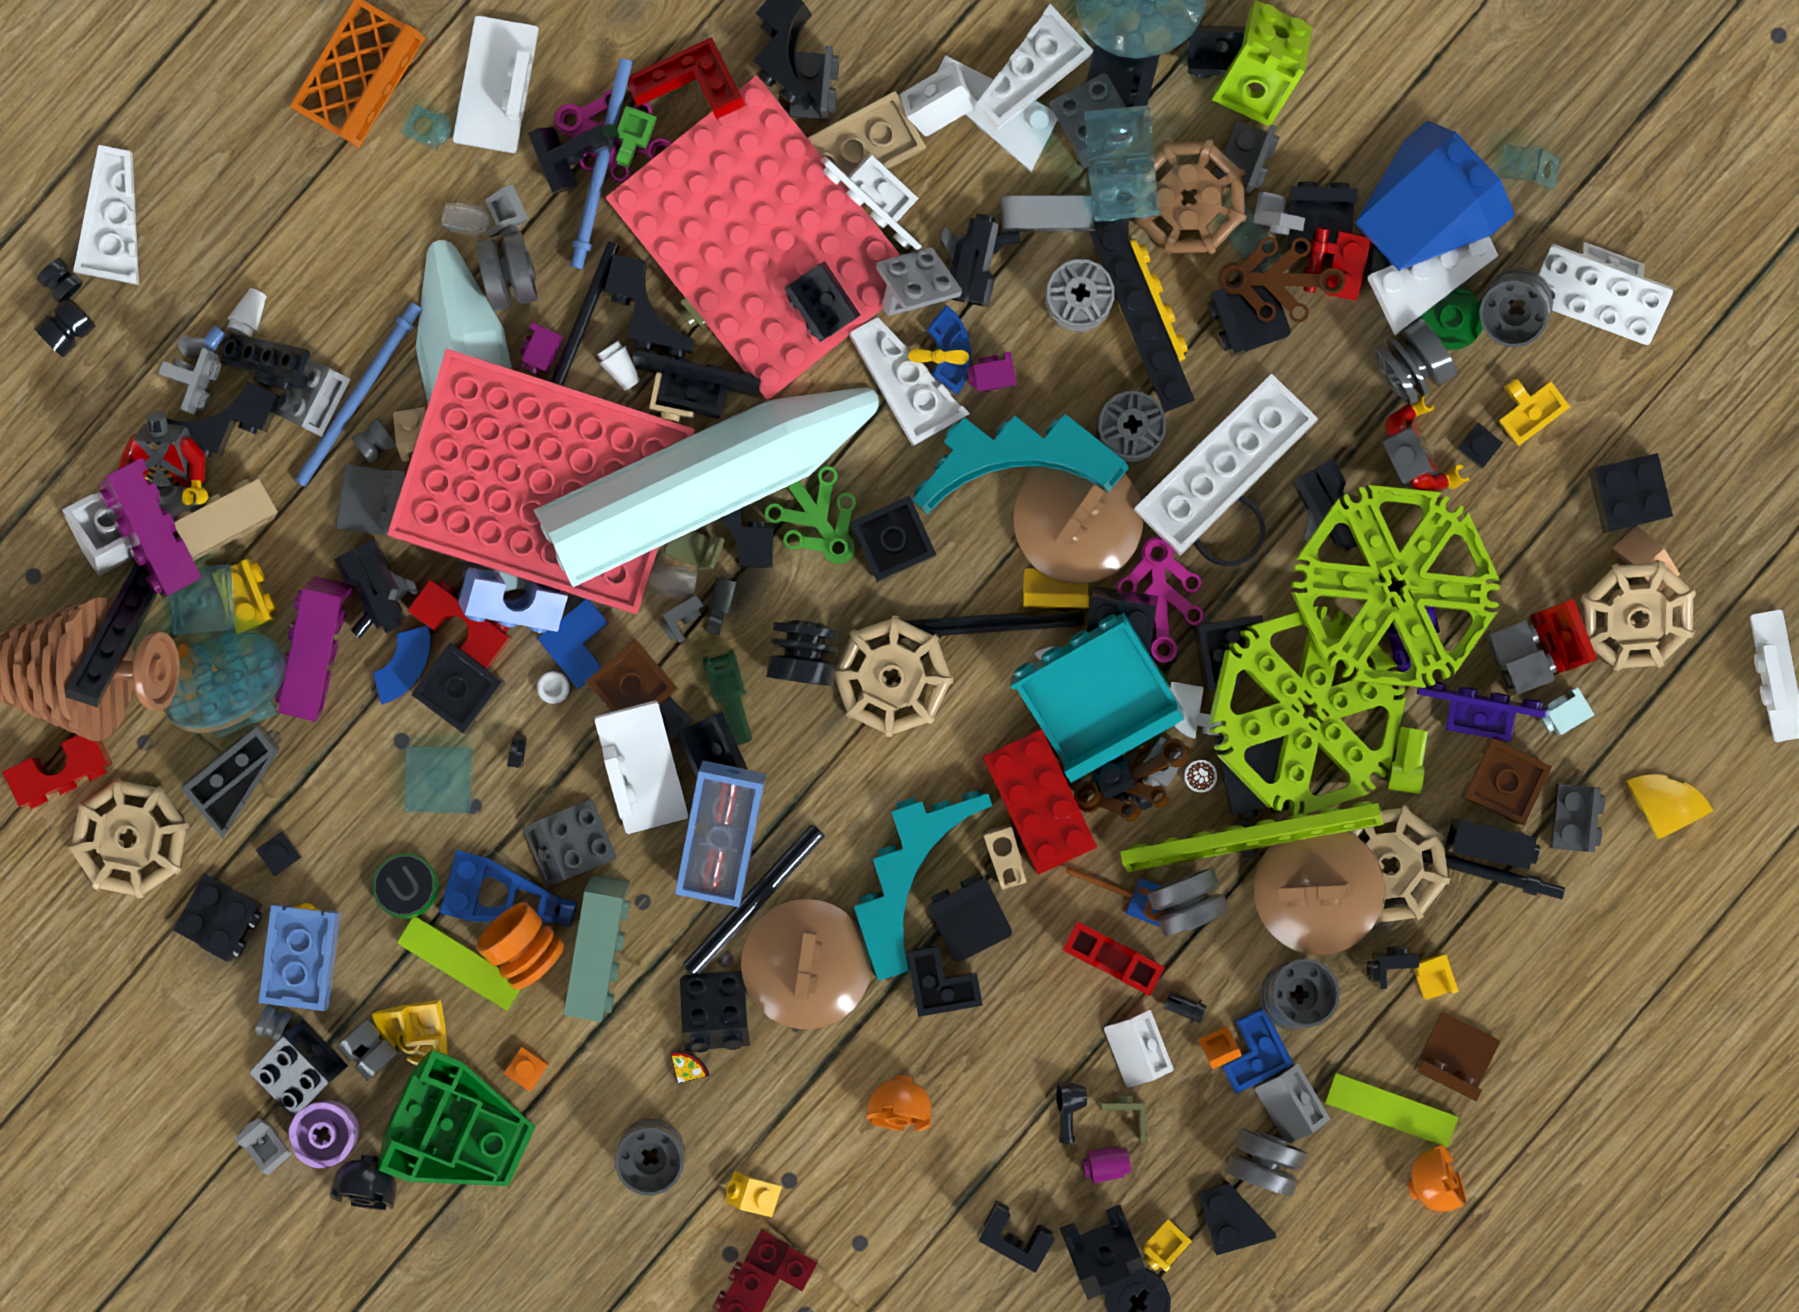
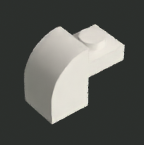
(1190, 700)

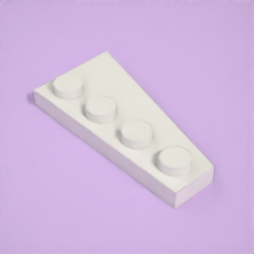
(1036, 66)
(1020, 137)
(109, 224)
(910, 390)

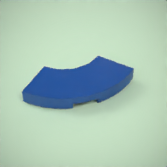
(949, 336)
(406, 666)

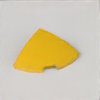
(1667, 803)
(414, 1028)

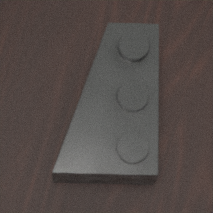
(230, 778)

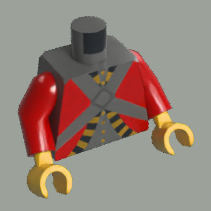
(1411, 454)
(169, 456)

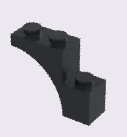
(776, 62)
(628, 284)
(253, 409)
(753, 542)

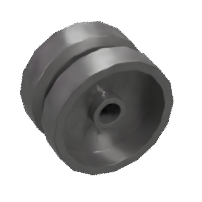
(512, 270)
(1190, 906)
(1265, 1165)

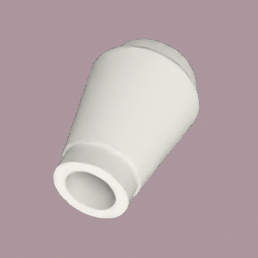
(247, 314)
(618, 365)

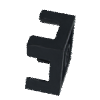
(457, 688)
(1012, 1245)
(1105, 1256)

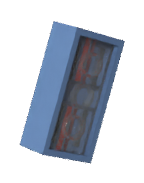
(720, 833)

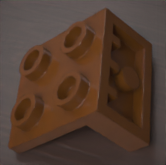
(1457, 1055)

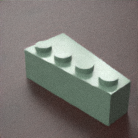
(596, 948)

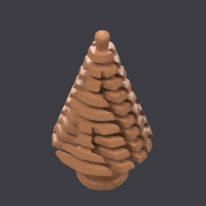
(45, 654)

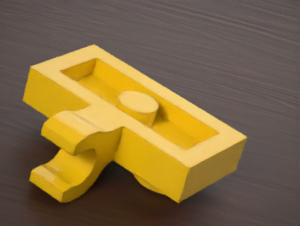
(1531, 411)

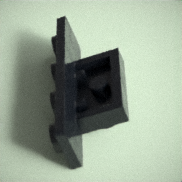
(267, 361)
(692, 385)

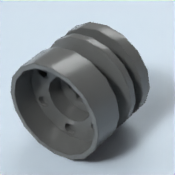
(1521, 324)
(1410, 365)
(1143, 410)
(1317, 989)
(651, 1175)

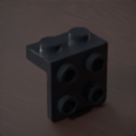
(1321, 208)
(1240, 323)
(969, 918)
(714, 1011)

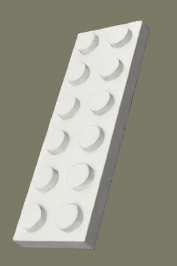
(1225, 464)

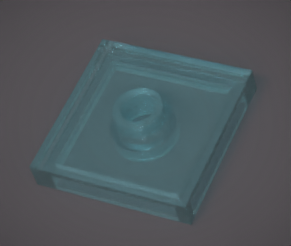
(205, 603)
(438, 780)

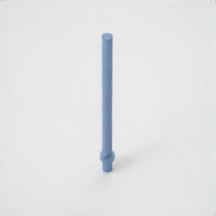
(582, 244)
(403, 325)

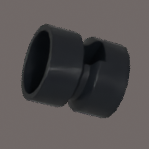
(62, 329)

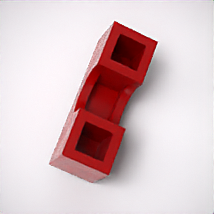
(438, 603)
(32, 784)
(1112, 958)

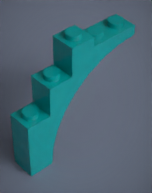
(1017, 445)
(919, 831)

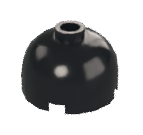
(364, 1184)

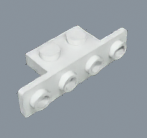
(879, 190)
(1777, 674)

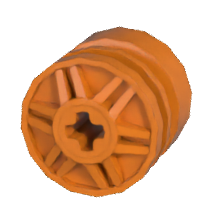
(520, 945)

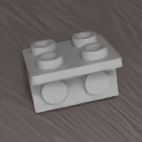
(916, 281)
(196, 379)
(317, 402)

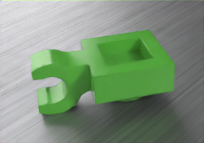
(634, 131)

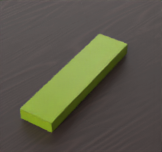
(457, 962)
(1391, 1109)

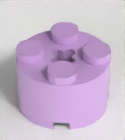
(306, 1139)

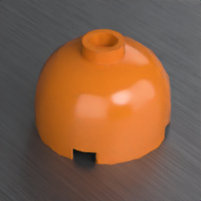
(900, 1104)
(1436, 1181)

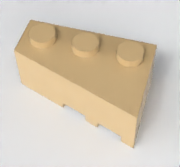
(225, 518)

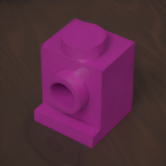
(540, 350)
(992, 373)

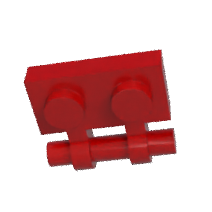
(1349, 256)
(1564, 636)

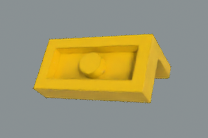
(1045, 592)

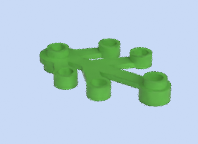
(817, 517)

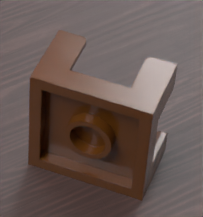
(631, 679)
(1506, 781)

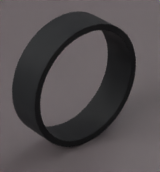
(1262, 534)

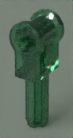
(727, 687)

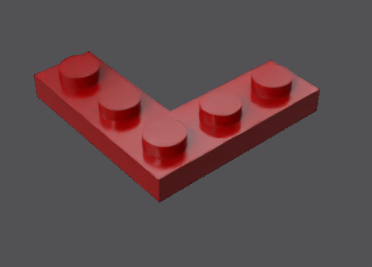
(698, 63)

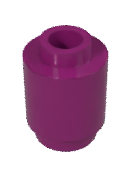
(1106, 1164)

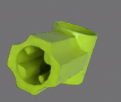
(1407, 767)

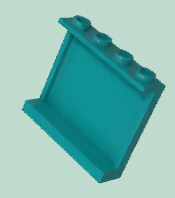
(1098, 696)

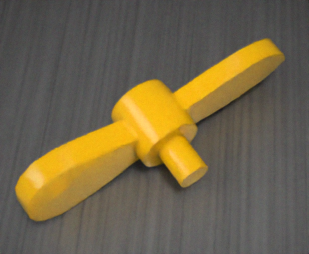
(938, 356)

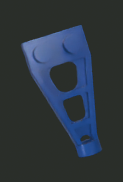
(466, 883)

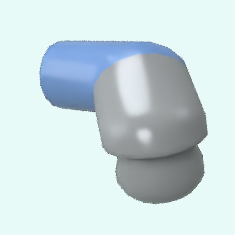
(192, 347)

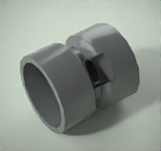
(369, 1062)

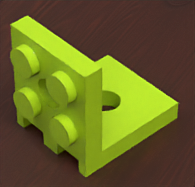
(1272, 55)

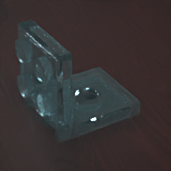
(1122, 164)

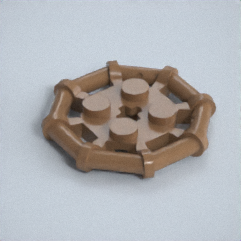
(1208, 198)

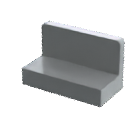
(1292, 1104)

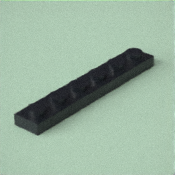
(1142, 317)
(112, 639)

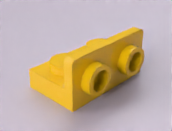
(250, 602)

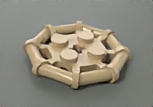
(1635, 598)
(909, 668)
(141, 852)
(1409, 863)

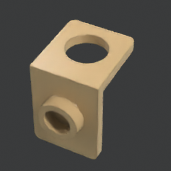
(666, 412)

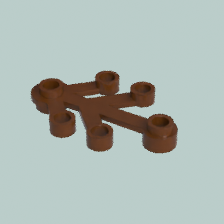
(1275, 279)
(1165, 759)

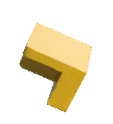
(1435, 976)

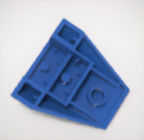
(1433, 199)

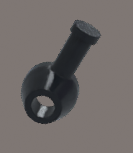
(1069, 1099)

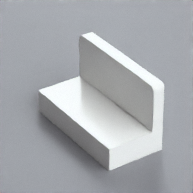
(938, 100)
(1138, 1049)

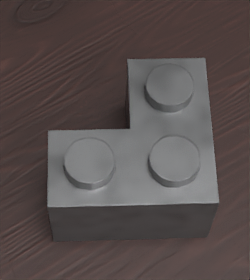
(1518, 658)

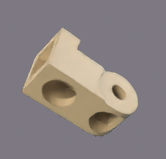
(1005, 856)

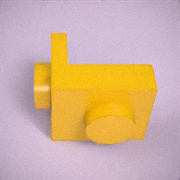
(752, 1194)
(1165, 1246)

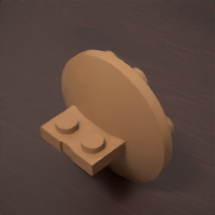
(1076, 527)
(1319, 892)
(806, 964)

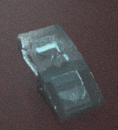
(1247, 238)

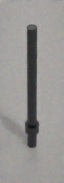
(585, 314)
(1530, 883)

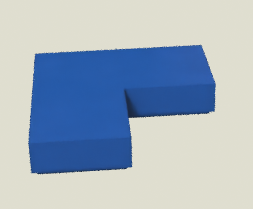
(568, 643)
(1265, 1053)

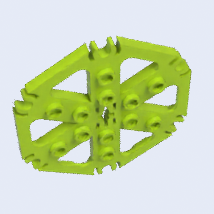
(1406, 565)
(1286, 717)

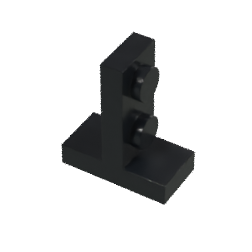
(558, 158)

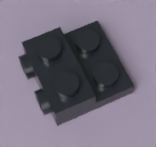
(219, 918)

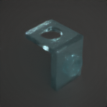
(439, 132)
(1529, 165)

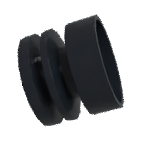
(803, 653)

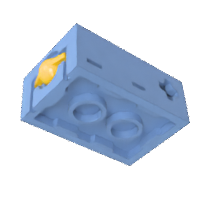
(299, 956)

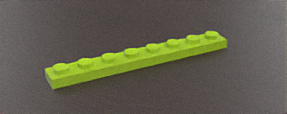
(1264, 834)

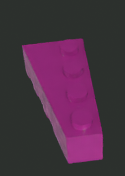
(312, 648)

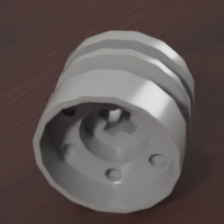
(1062, 305)

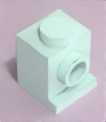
(1567, 712)

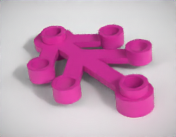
(583, 124)
(1164, 592)

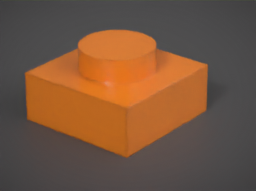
(1219, 1047)
(526, 1069)

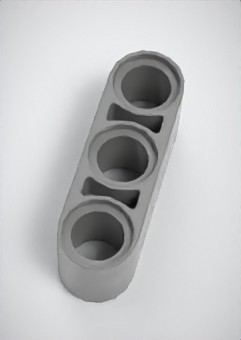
(1047, 213)

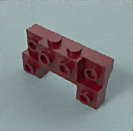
(760, 1272)

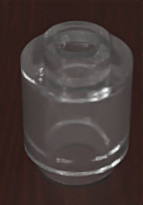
(466, 218)
(673, 581)

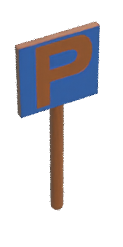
(1139, 904)

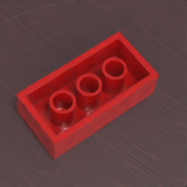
(1039, 801)

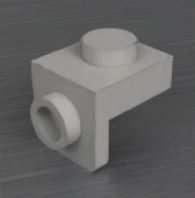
(506, 211)
(1270, 213)
(263, 1145)

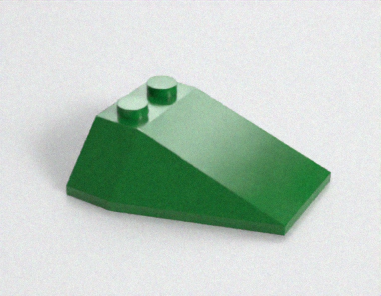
(452, 1128)

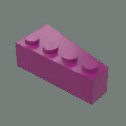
(148, 529)

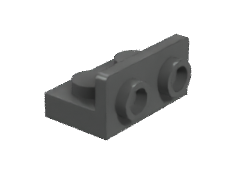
(685, 612)
(1577, 818)

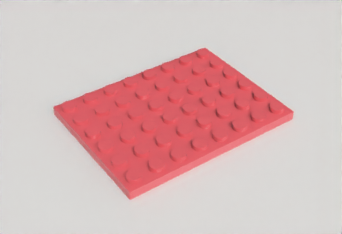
(740, 217)
(506, 446)

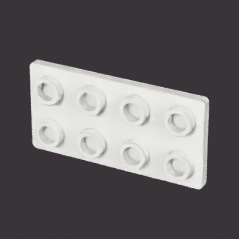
(495, 84)
(1605, 291)
(641, 767)

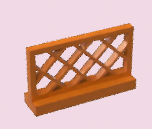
(382, 80)

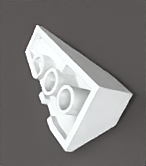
(98, 534)

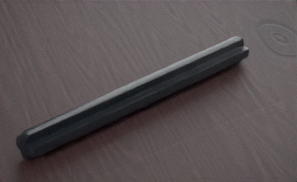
(999, 622)
(753, 900)

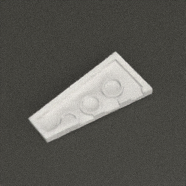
(1416, 289)

